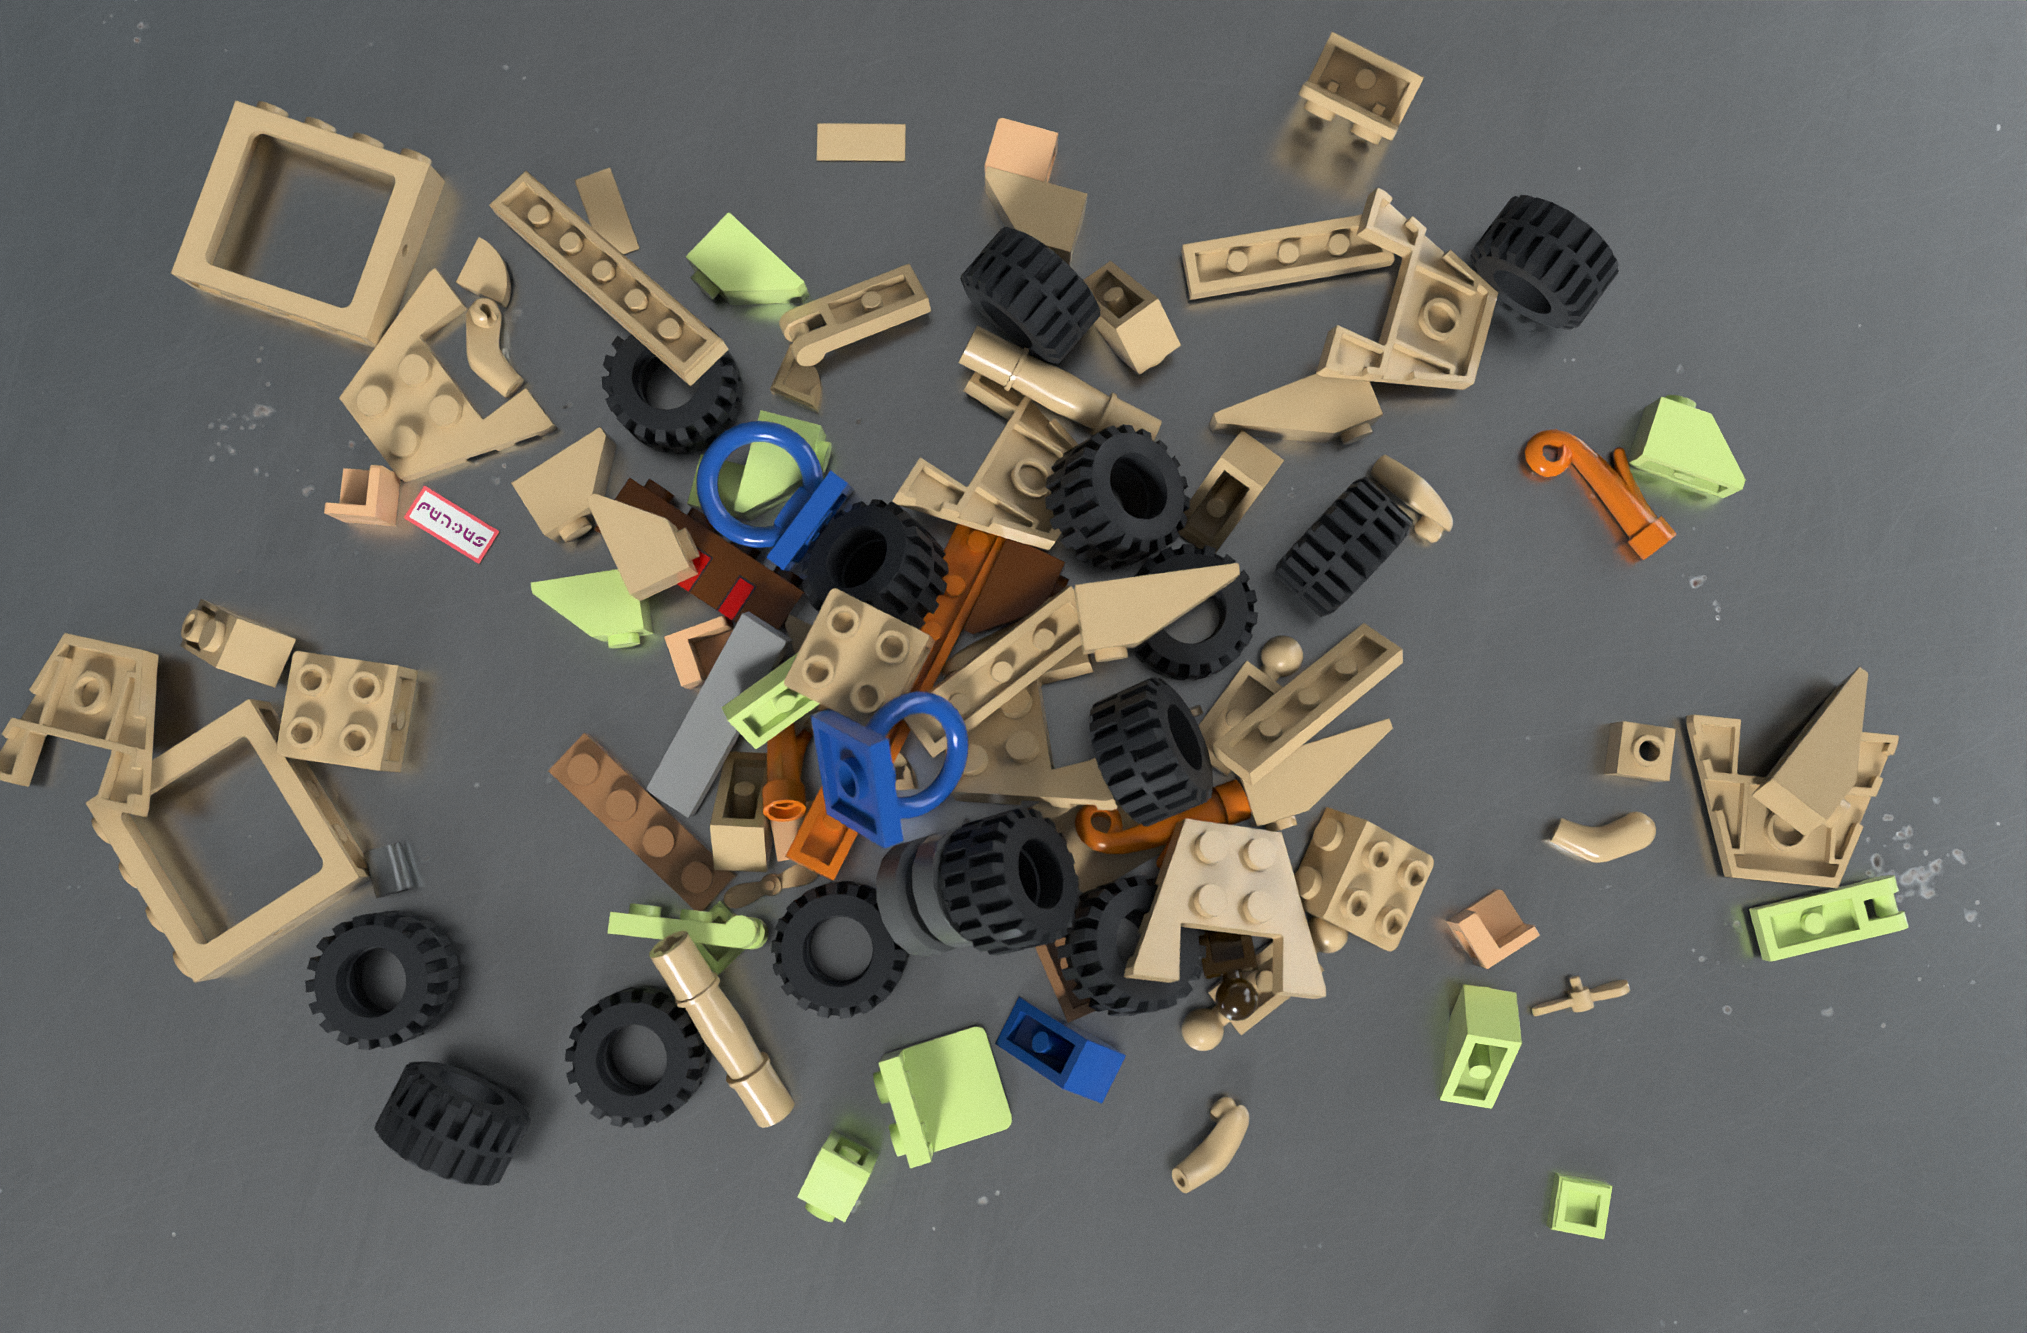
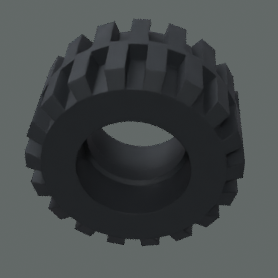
(1545, 262)
(1030, 295)
(669, 427)
(1144, 481)
(864, 541)
(1343, 547)
(1233, 630)
(1151, 751)
(1010, 881)
(1094, 955)
(802, 975)
(340, 985)
(600, 1079)
(452, 1123)

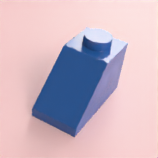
(1060, 1051)

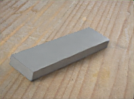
(705, 732)

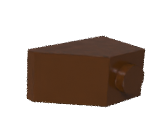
(1015, 588)

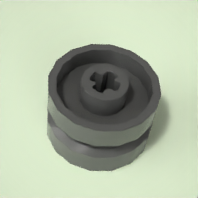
(913, 897)

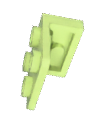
(942, 1093)

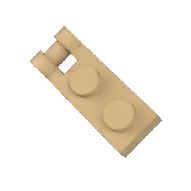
(853, 314)

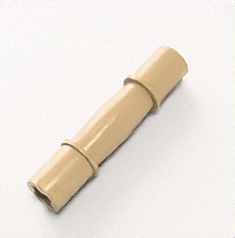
(1051, 385)
(722, 1028)

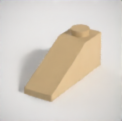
(1305, 410)
(1133, 609)
(1821, 763)
(1308, 775)

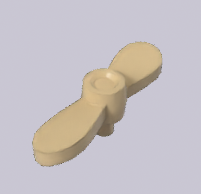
(770, 885)
(1583, 998)

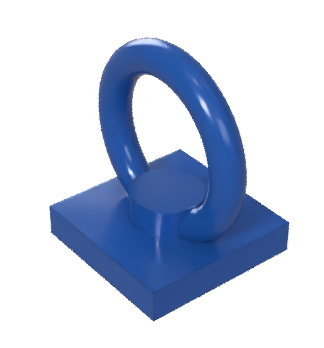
(802, 514)
(860, 773)

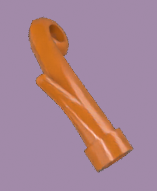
(1613, 486)
(785, 793)
(1225, 806)

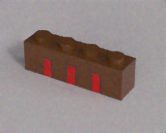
(727, 572)

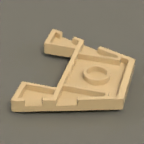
(1434, 315)
(417, 408)
(1010, 483)
(97, 698)
(1013, 754)
(1756, 840)
(1230, 884)

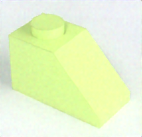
(742, 268)
(1685, 447)
(772, 472)
(599, 606)
(1480, 1046)
(837, 1177)

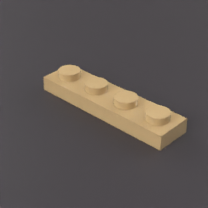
(1279, 257)
(1004, 668)
(1307, 704)

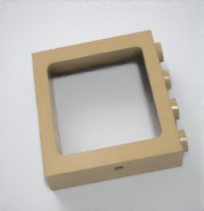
(393, 250)
(343, 861)

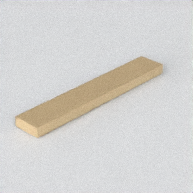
(609, 278)

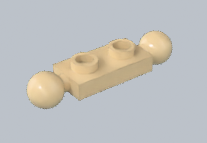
(1249, 690)
(1205, 1027)

